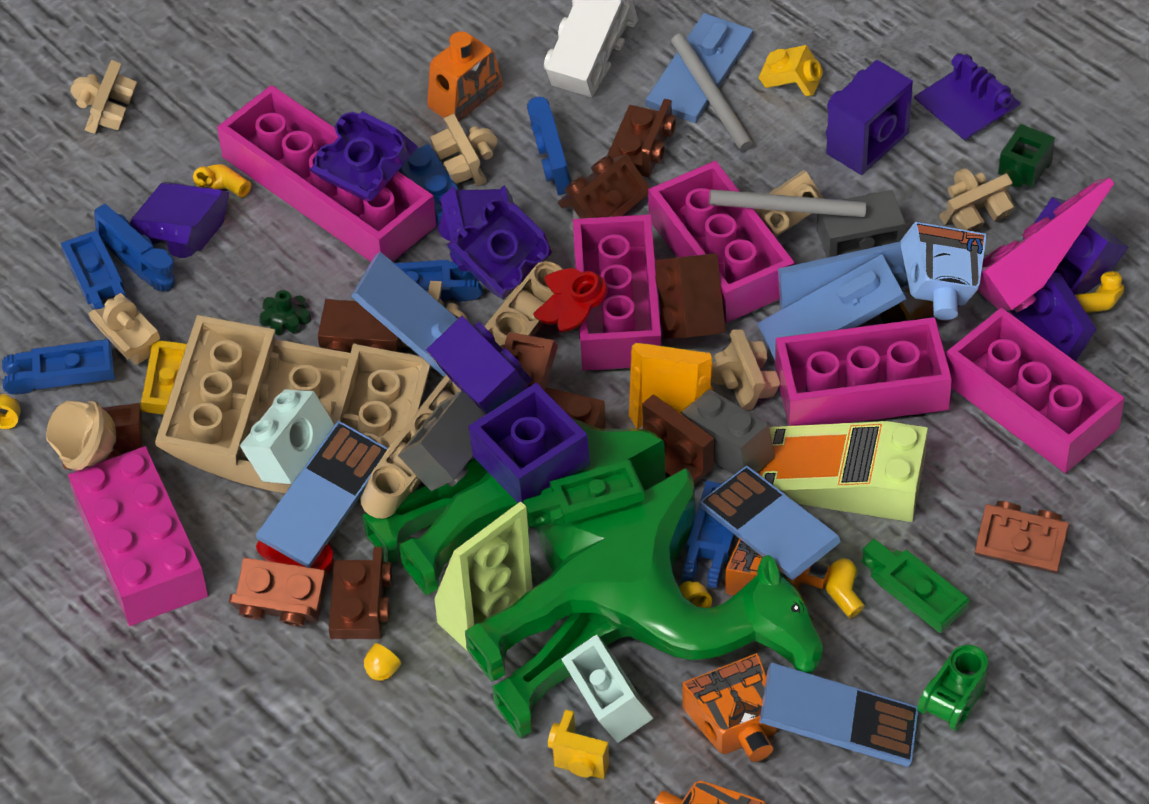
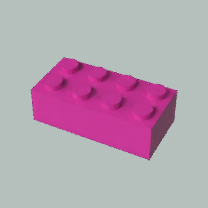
(743, 243)
(623, 256)
(863, 373)
(1034, 390)
(138, 536)

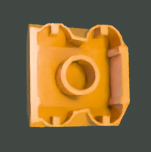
(668, 373)

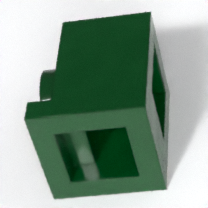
(1024, 164)

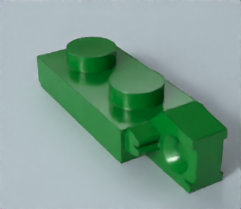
(585, 495)
(915, 585)

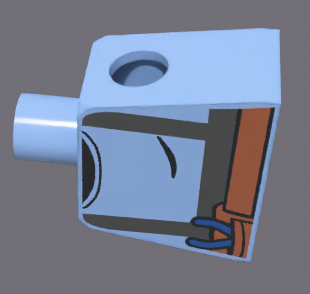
(943, 265)

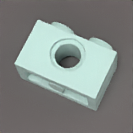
(287, 436)
(607, 688)

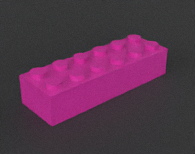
(277, 145)

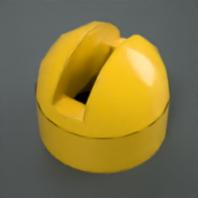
(12, 414)
(696, 594)
(380, 662)

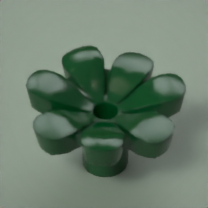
(284, 312)

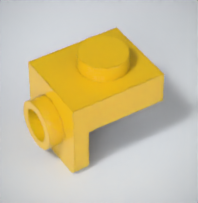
(792, 66)
(576, 752)

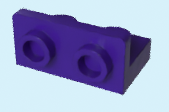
(1058, 317)

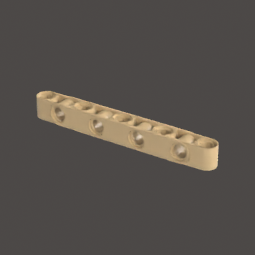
(513, 316)

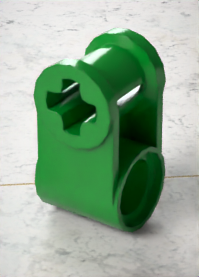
(952, 693)

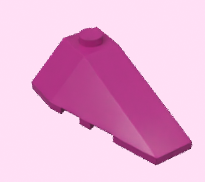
(1022, 268)

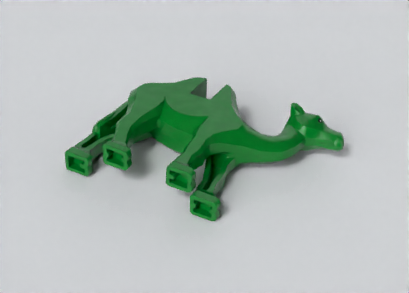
(606, 574)

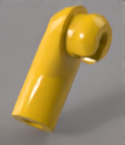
(221, 178)
(1106, 294)
(840, 585)

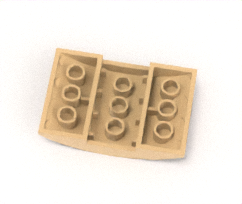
(240, 368)

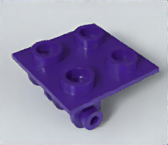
(967, 98)

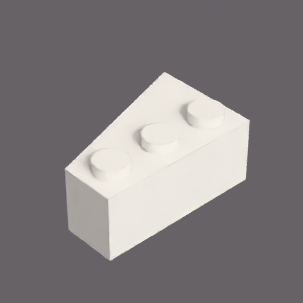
(586, 43)

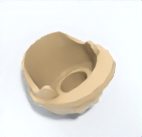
(81, 433)

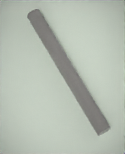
(712, 92)
(787, 203)

